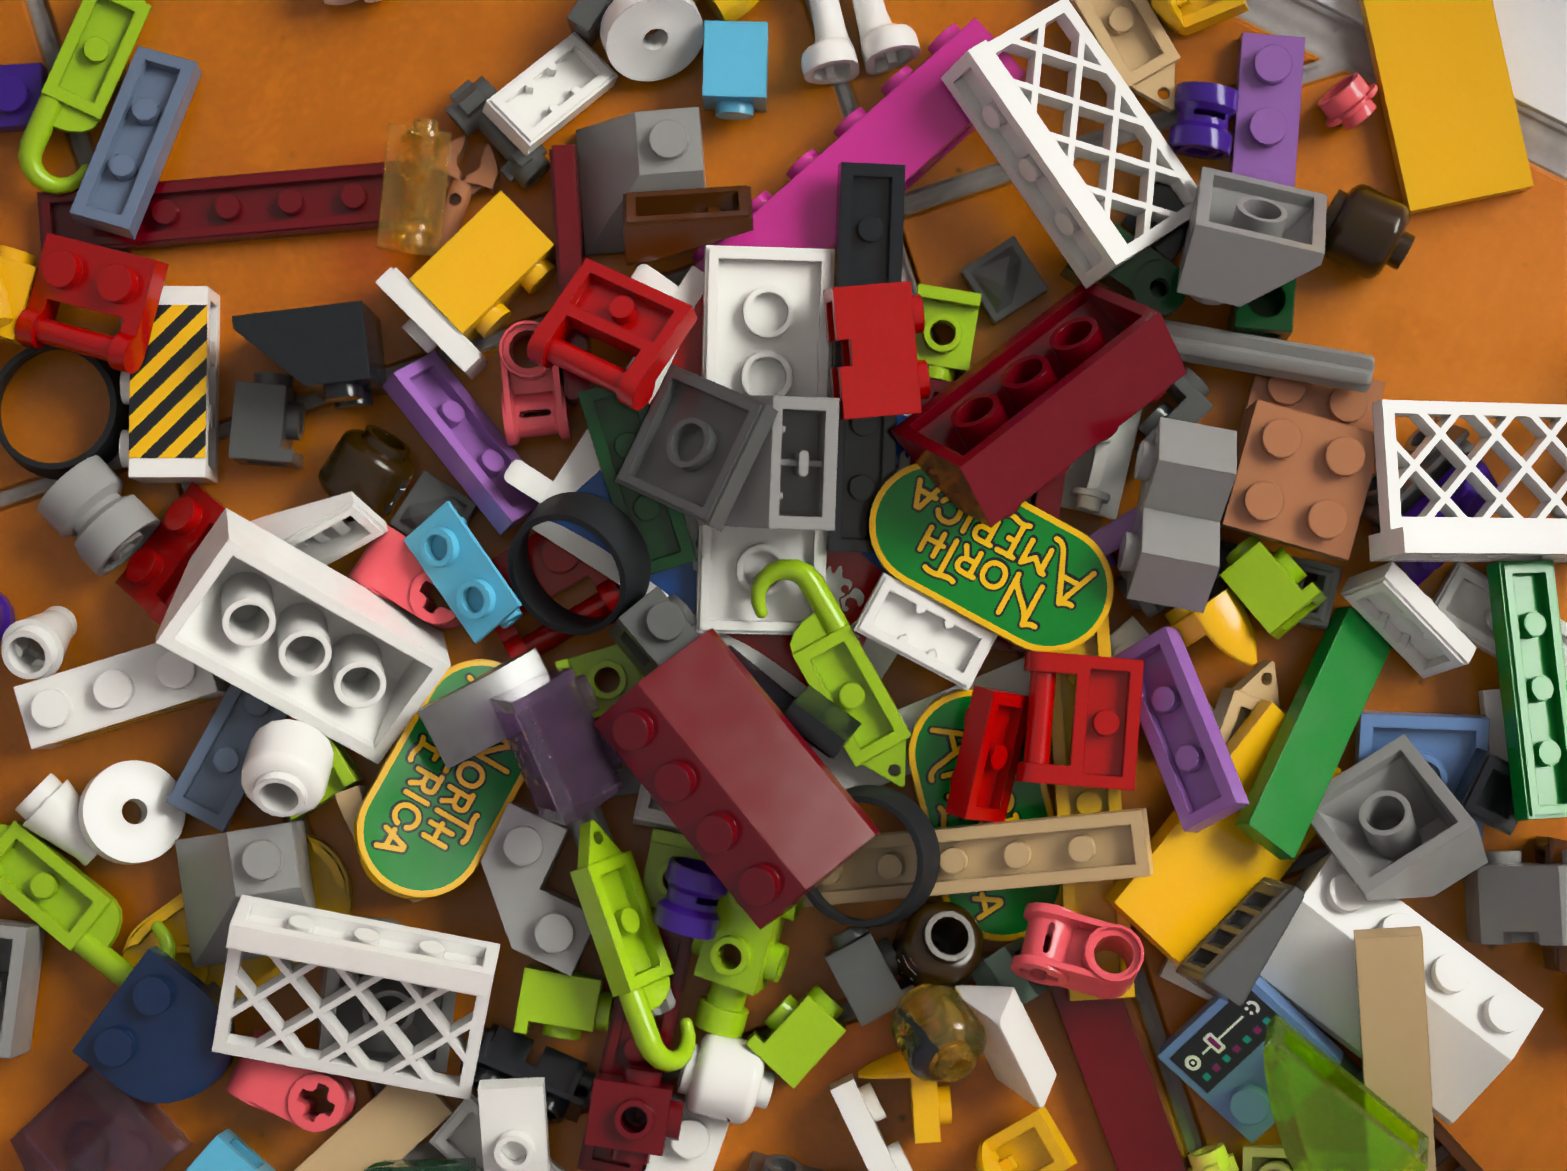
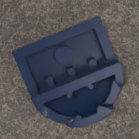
(158, 1033)

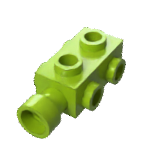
(762, 960)

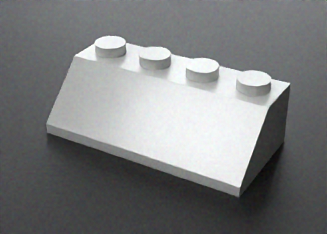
(302, 637)
(1471, 1010)

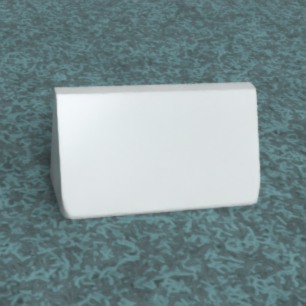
(1011, 1042)

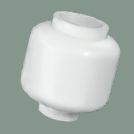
(287, 767)
(725, 1080)

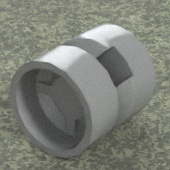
(90, 506)

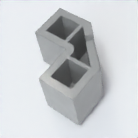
(1178, 514)
(517, 870)
(1516, 901)

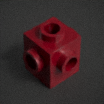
(612, 1129)

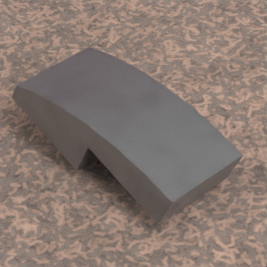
(465, 720)

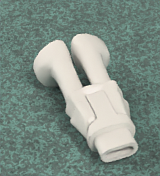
(833, 55)

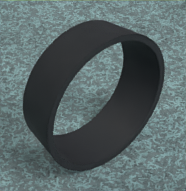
(107, 445)
(614, 531)
(926, 850)

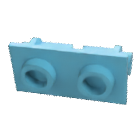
(463, 573)

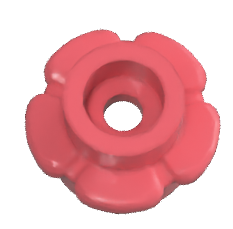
(1348, 102)

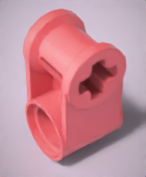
(531, 392)
(397, 577)
(1072, 950)
(288, 1092)

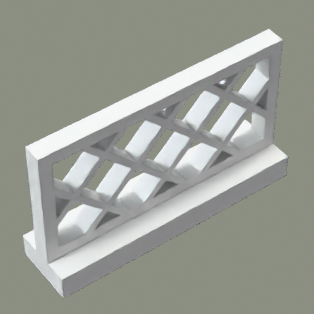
(1042, 161)
(1456, 535)
(352, 947)

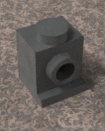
(266, 422)
(654, 630)
(866, 973)

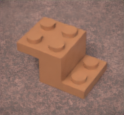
(1303, 464)

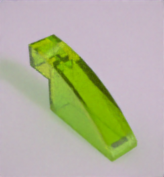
(1329, 1115)

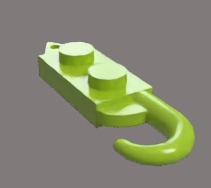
(81, 83)
(840, 668)
(66, 901)
(628, 943)

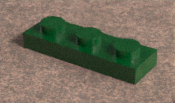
(612, 435)

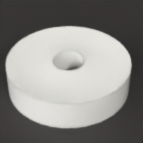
(654, 55)
(102, 817)

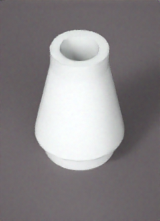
(38, 643)
(53, 815)

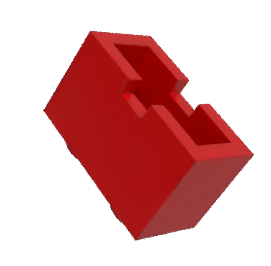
(877, 349)

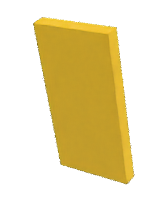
(1446, 101)
(1208, 871)

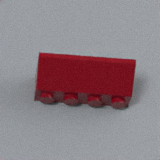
(1041, 401)
(736, 778)

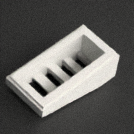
(309, 524)

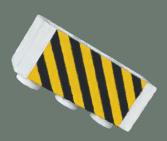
(175, 393)
(112, 695)

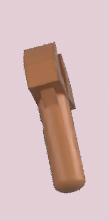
(460, 190)

